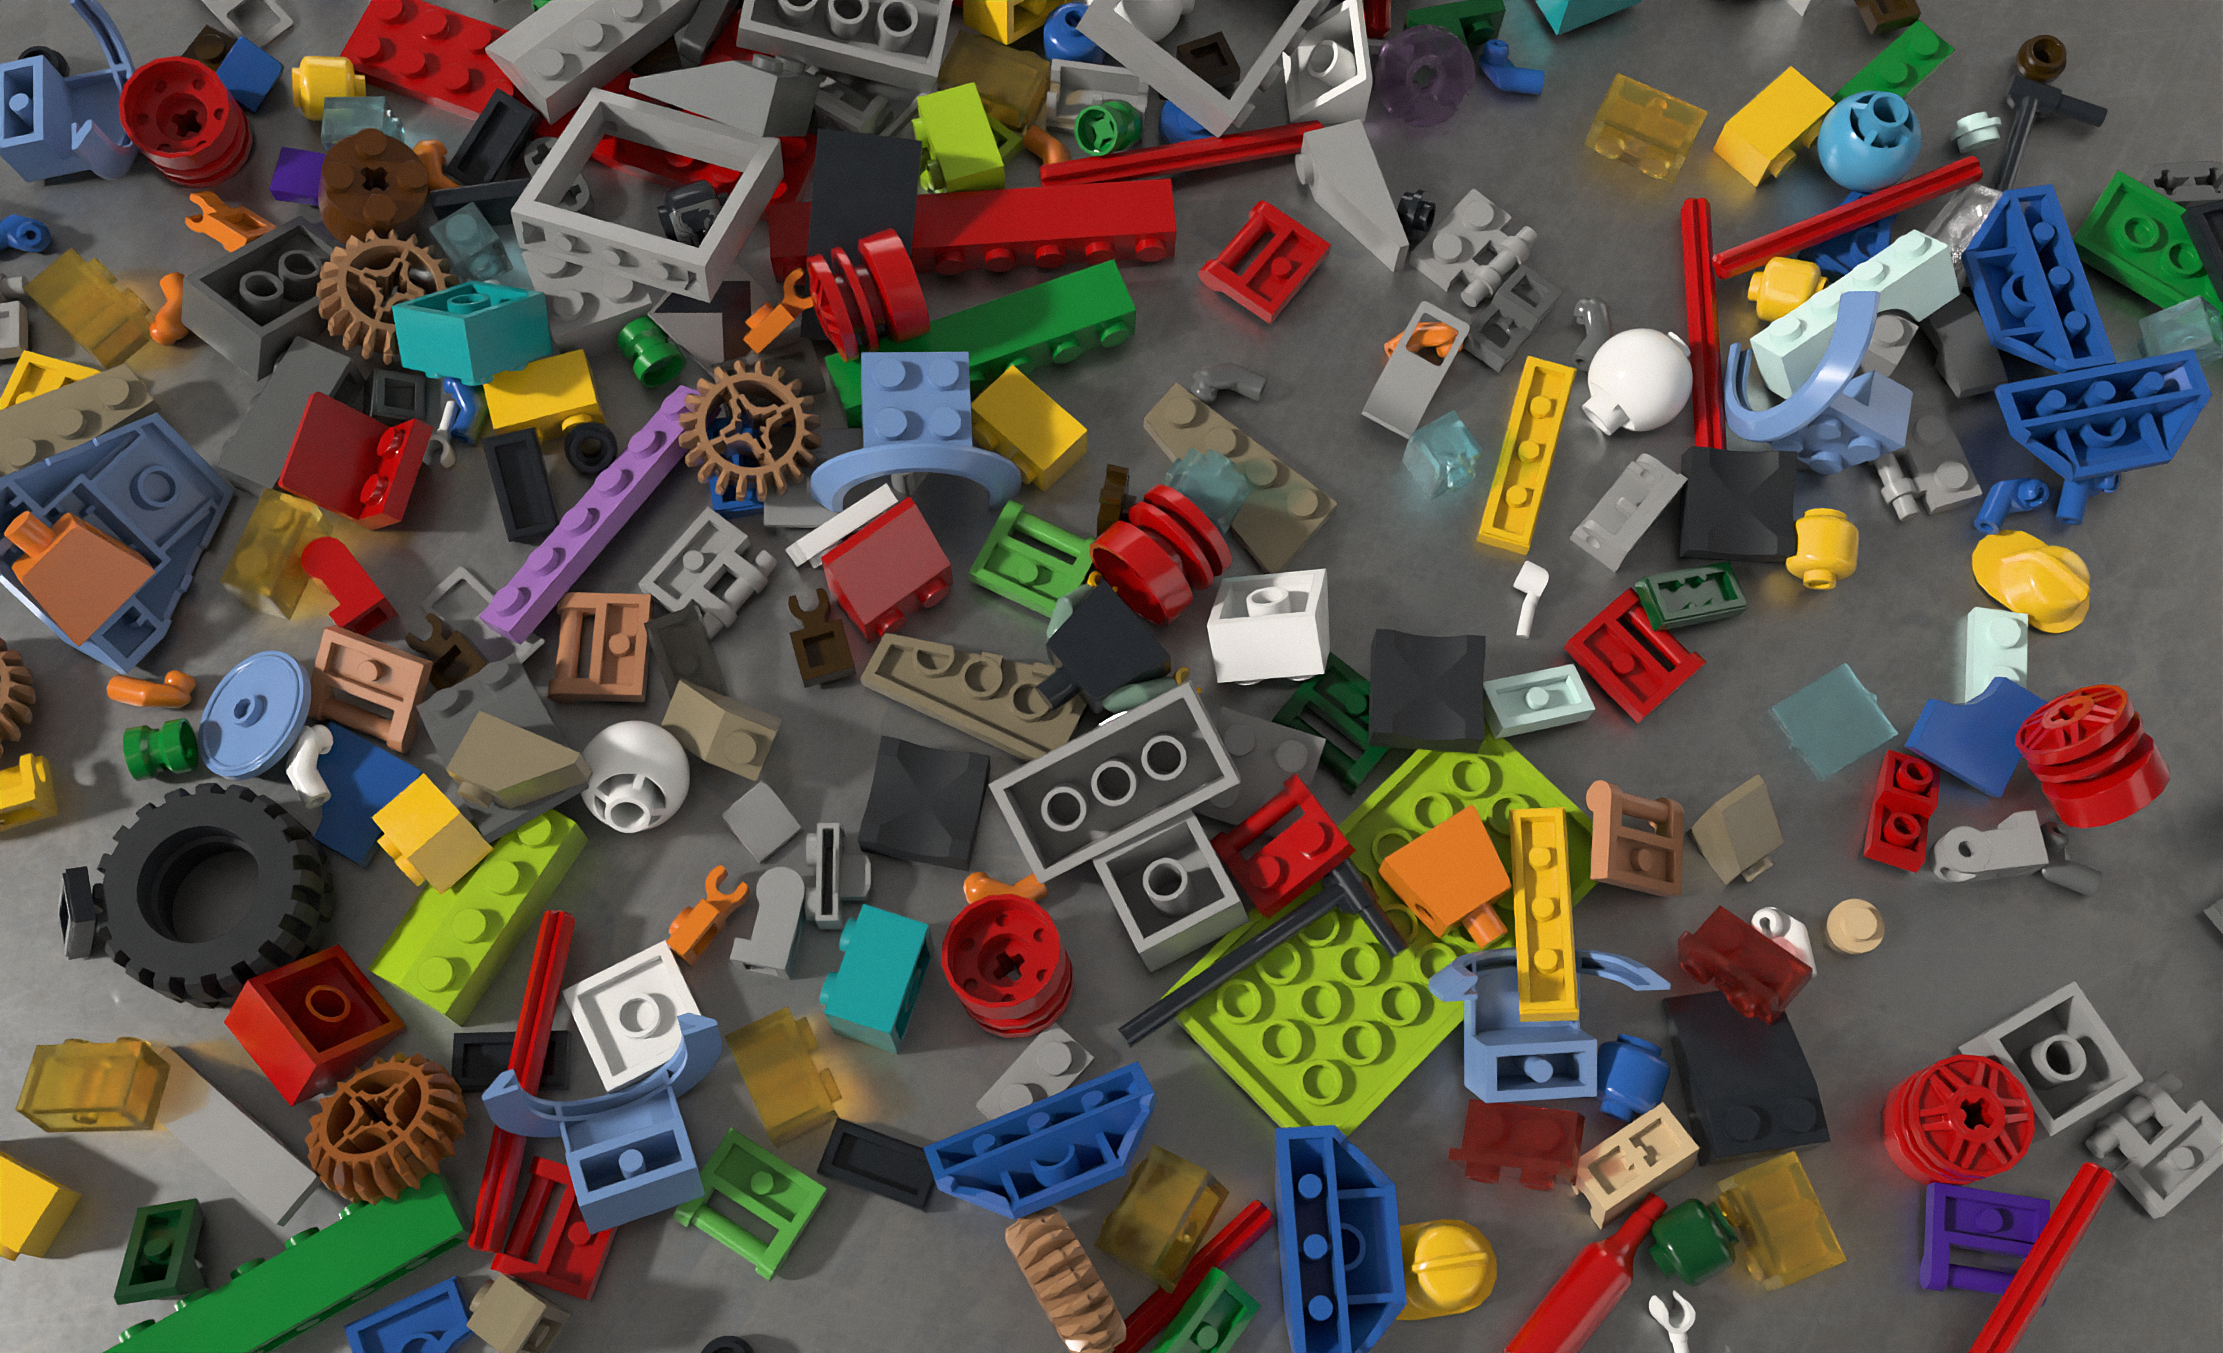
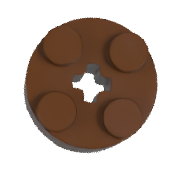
(372, 185)

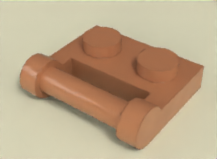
(618, 648)
(375, 674)
(1633, 856)

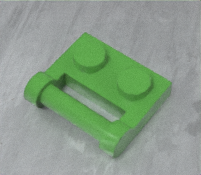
(1028, 573)
(763, 1187)

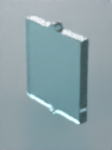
(1833, 722)

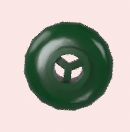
(1693, 1242)

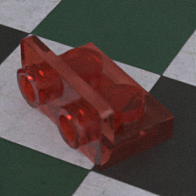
(1744, 965)
(1520, 1143)

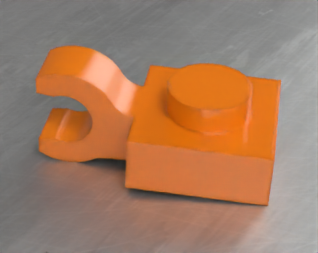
(225, 224)
(770, 321)
(698, 927)

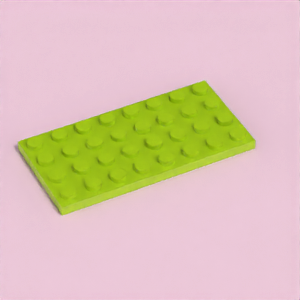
(1328, 1015)

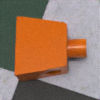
(75, 571)
(1451, 878)

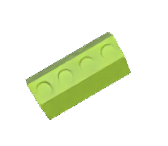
(460, 940)

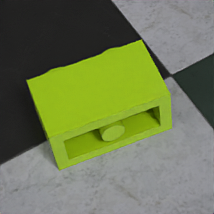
(958, 141)

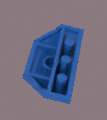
(2035, 285)
(2108, 414)
(1048, 1146)
(1335, 1242)

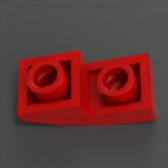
(1901, 811)

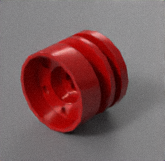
(185, 121)
(868, 295)
(1161, 555)
(2093, 756)
(1001, 937)
(1927, 1128)

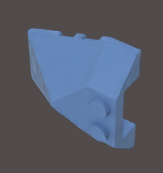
(141, 490)

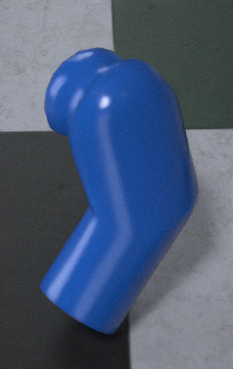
(1505, 74)
(23, 233)
(473, 409)
(2076, 495)
(2009, 498)

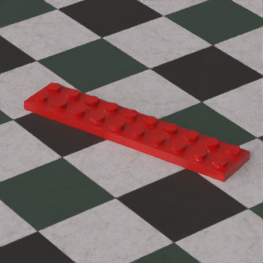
(444, 63)

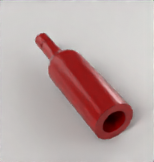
(1587, 1288)

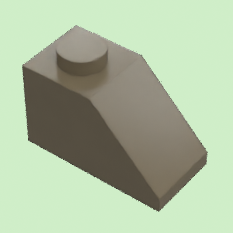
(721, 729)
(512, 764)
(1739, 832)
(515, 1317)

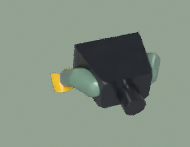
(1103, 653)

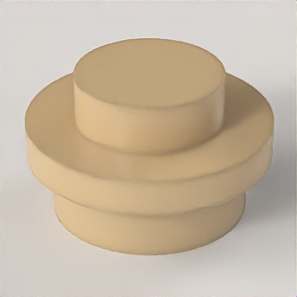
(1855, 926)

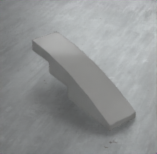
(233, 1142)

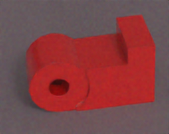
(339, 574)

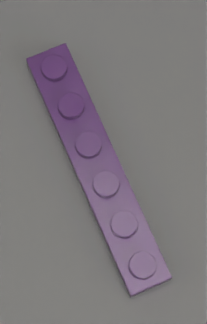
(591, 523)

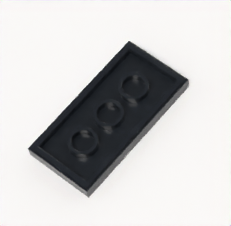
(859, 190)

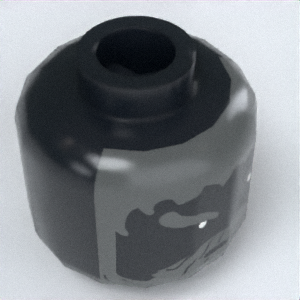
(690, 211)

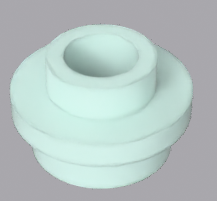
(1976, 132)

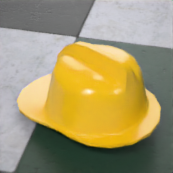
(2034, 579)
(1445, 1268)

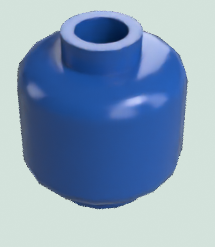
(1065, 41)
(1630, 1077)

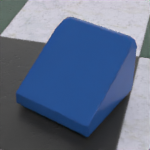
(249, 73)

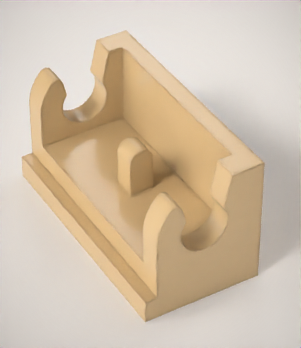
(1633, 1163)

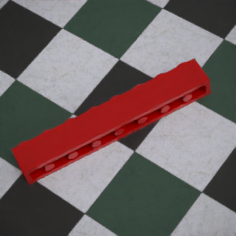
(1013, 228)

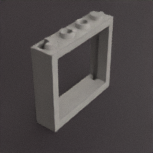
(1177, 81)
(634, 252)

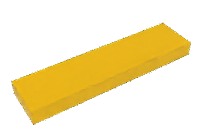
(1526, 455)
(1543, 915)

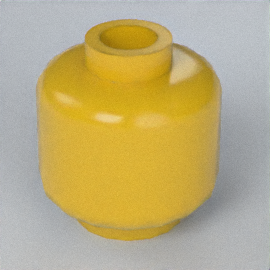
(323, 78)
(1784, 286)
(1824, 548)

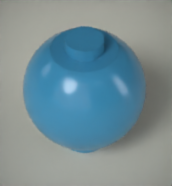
(1869, 141)

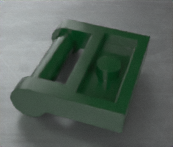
(1343, 701)

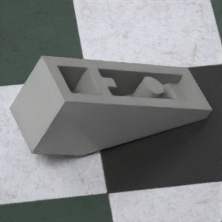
(1352, 189)

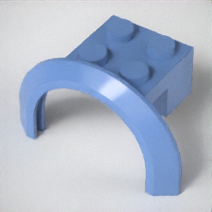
(71, 122)
(1831, 416)
(915, 422)
(1527, 1059)
(627, 1146)

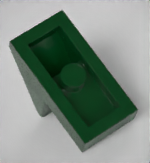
(1470, 20)
(161, 1253)

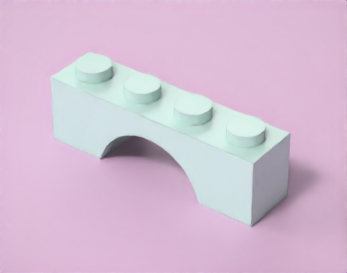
(1912, 278)

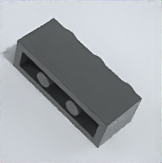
(264, 439)

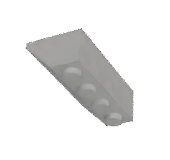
(583, 45)

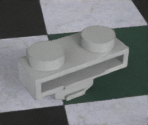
(837, 876)

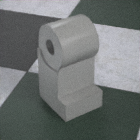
(2007, 852)
(776, 928)

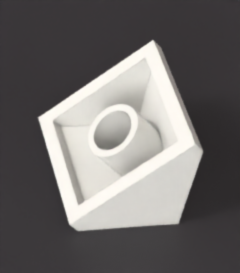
(1331, 68)

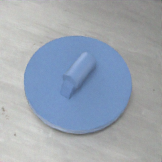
(254, 715)

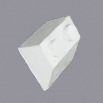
(1270, 627)

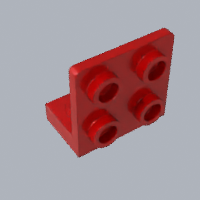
(354, 462)

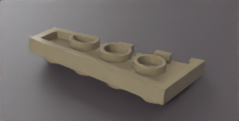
(71, 416)
(1282, 505)
(974, 694)

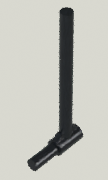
(2030, 101)
(1343, 889)

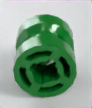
(1107, 128)
(653, 356)
(156, 750)

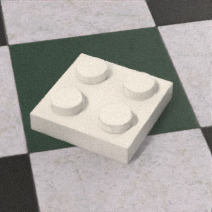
(829, 534)
(632, 1015)

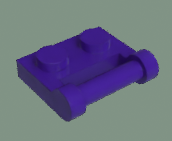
(1980, 1223)

